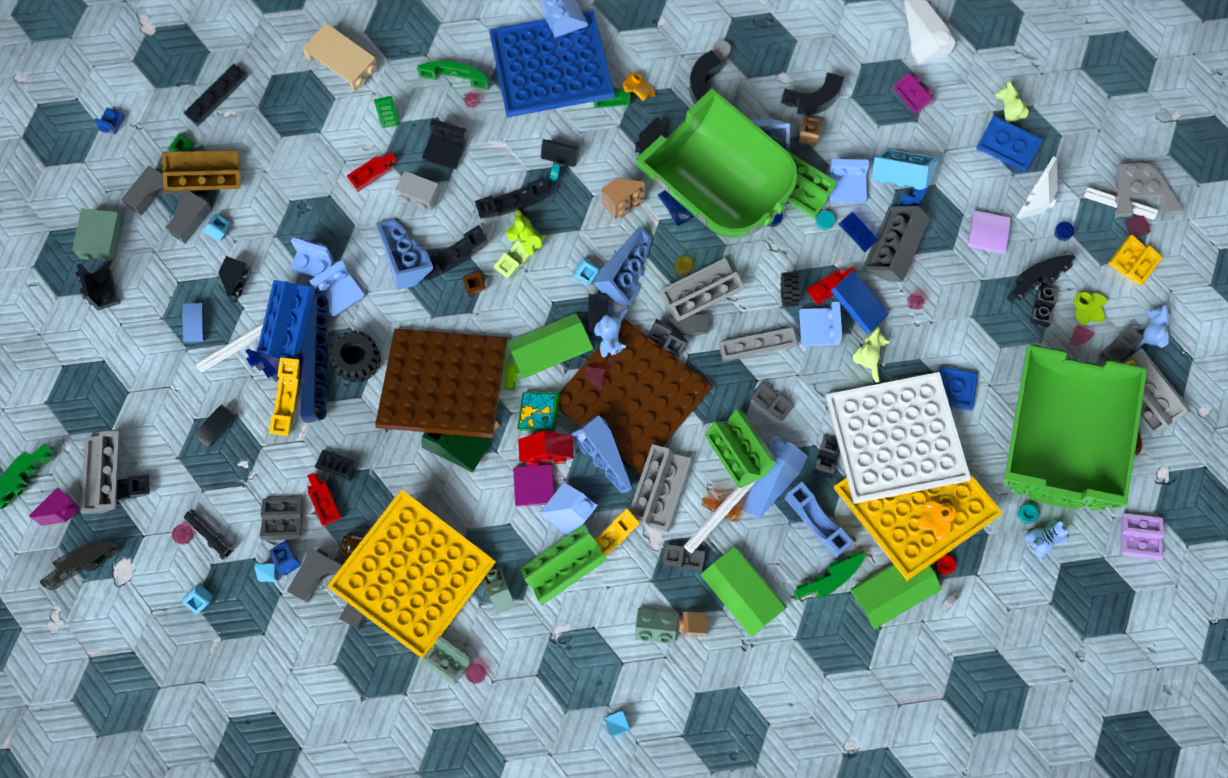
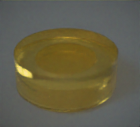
(683, 266)

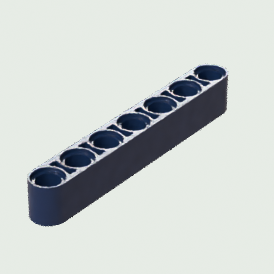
(315, 362)

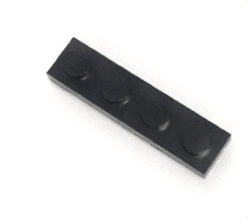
(215, 94)

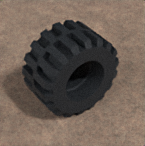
(344, 346)

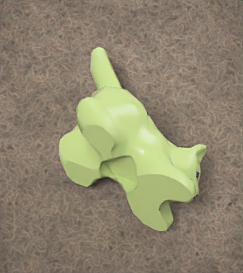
(1013, 106)
(869, 353)

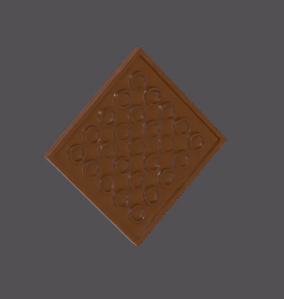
(442, 383)
(641, 396)

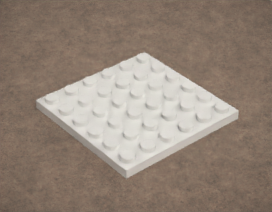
(897, 438)

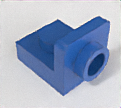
(110, 121)
(915, 199)

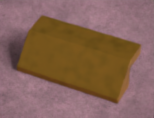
(201, 170)

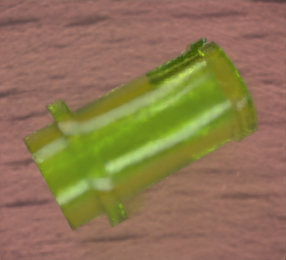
(510, 377)

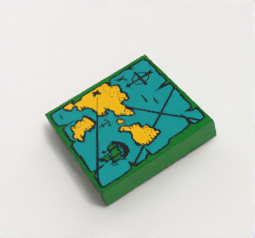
(538, 411)

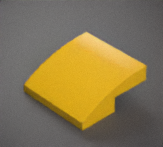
(1135, 260)

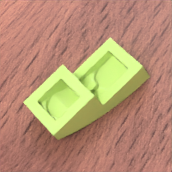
(512, 261)

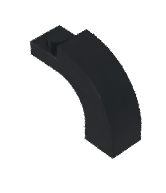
(702, 71)
(815, 102)

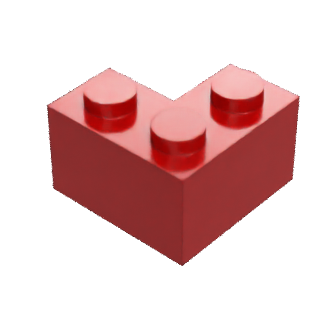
(545, 447)

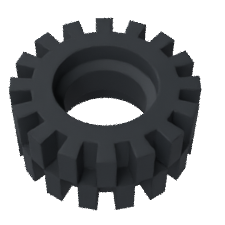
(790, 289)

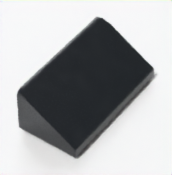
(559, 153)

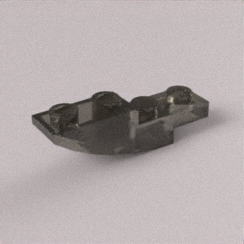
(86, 558)

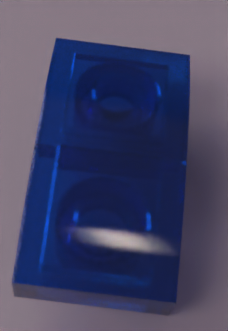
(675, 209)
(858, 231)
(261, 363)

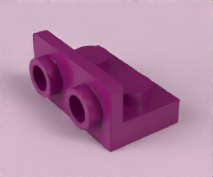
(912, 93)

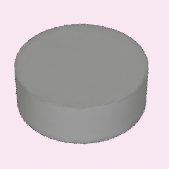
(721, 49)
(949, 602)

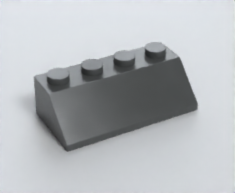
(896, 243)

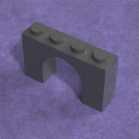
(191, 211)
(312, 571)

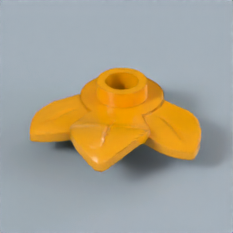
(635, 83)
(934, 520)

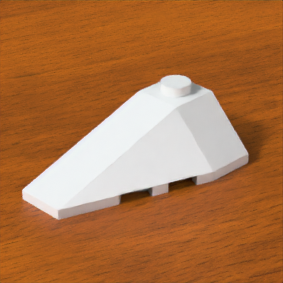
(927, 32)
(1042, 192)

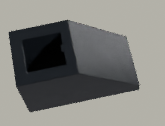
(233, 276)

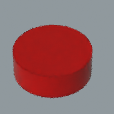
(945, 565)

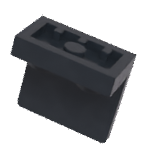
(445, 144)
(97, 287)

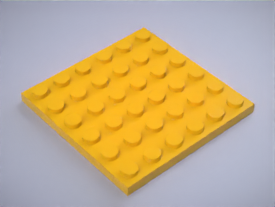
(895, 522)
(411, 574)

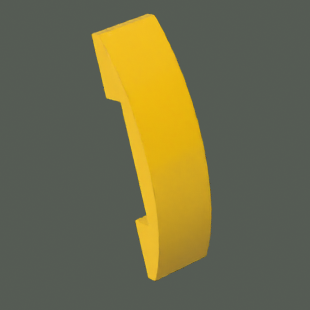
(286, 397)
(617, 532)

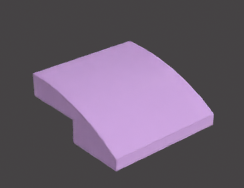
(989, 232)
(1142, 536)

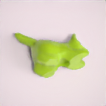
(525, 233)

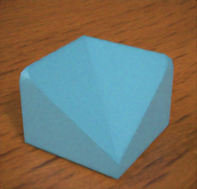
(216, 227)
(586, 271)
(266, 572)
(197, 598)
(616, 724)

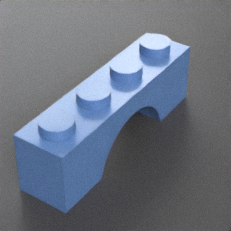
(826, 531)

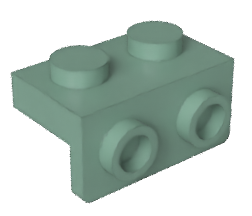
(656, 626)
(447, 660)

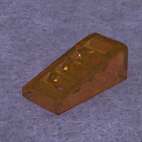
(713, 504)

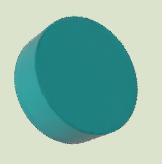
(555, 171)
(825, 220)
(1028, 513)

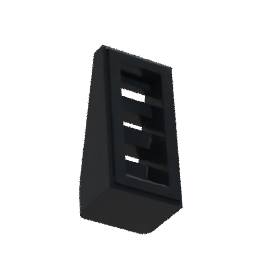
(352, 465)

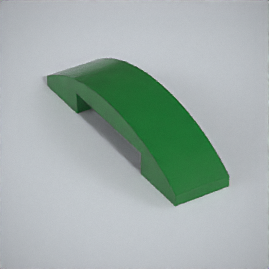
(432, 69)

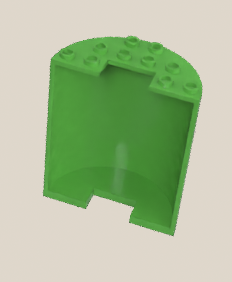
(1074, 430)

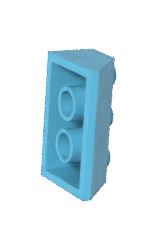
(905, 168)

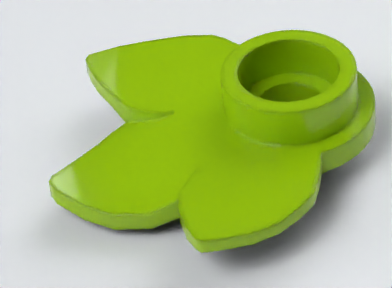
(1091, 309)

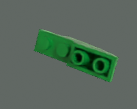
(14, 481)
(837, 574)

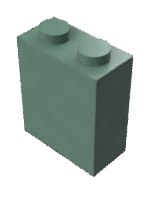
(97, 234)

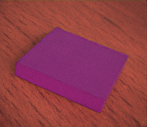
(533, 485)

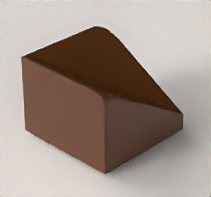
(473, 283)

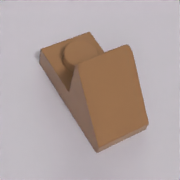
(810, 131)

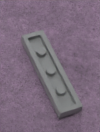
(757, 344)

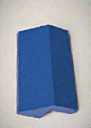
(285, 320)

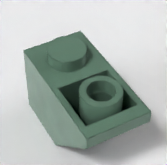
(498, 591)

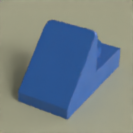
(284, 558)

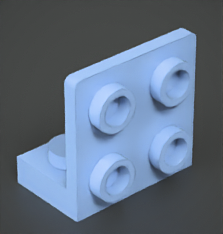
(850, 178)
(310, 258)
(338, 288)
(821, 326)

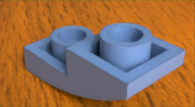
(192, 322)

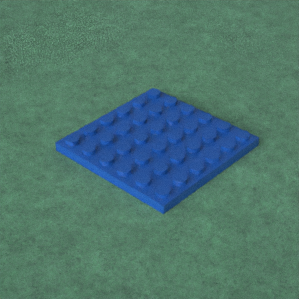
(549, 71)

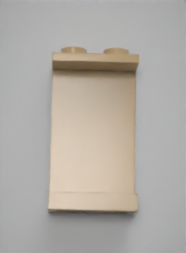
(341, 56)

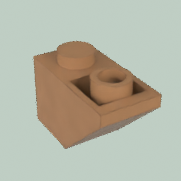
(693, 624)

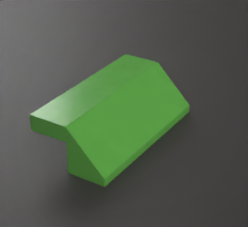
(811, 188)
(549, 345)
(740, 449)
(563, 564)
(743, 591)
(889, 594)

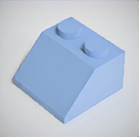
(563, 16)

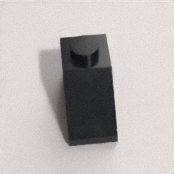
(648, 136)

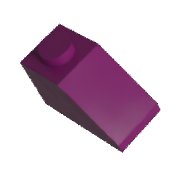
(55, 509)

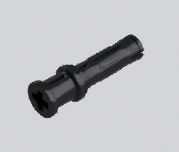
(214, 539)

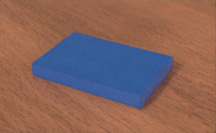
(1009, 144)
(860, 302)

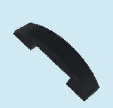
(513, 201)
(457, 253)

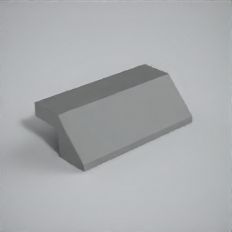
(701, 290)
(1160, 401)
(100, 473)
(660, 488)

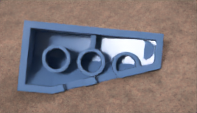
(405, 258)
(621, 273)
(597, 441)
(787, 468)

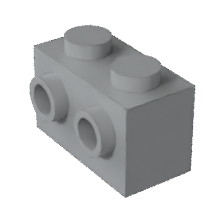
(417, 191)

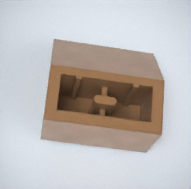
(622, 195)

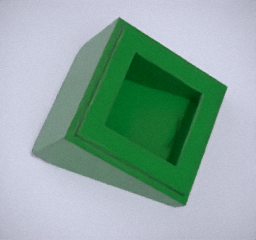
(180, 143)

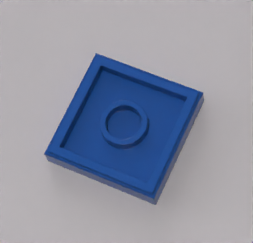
(959, 387)

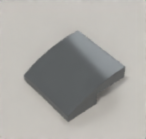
(281, 518)

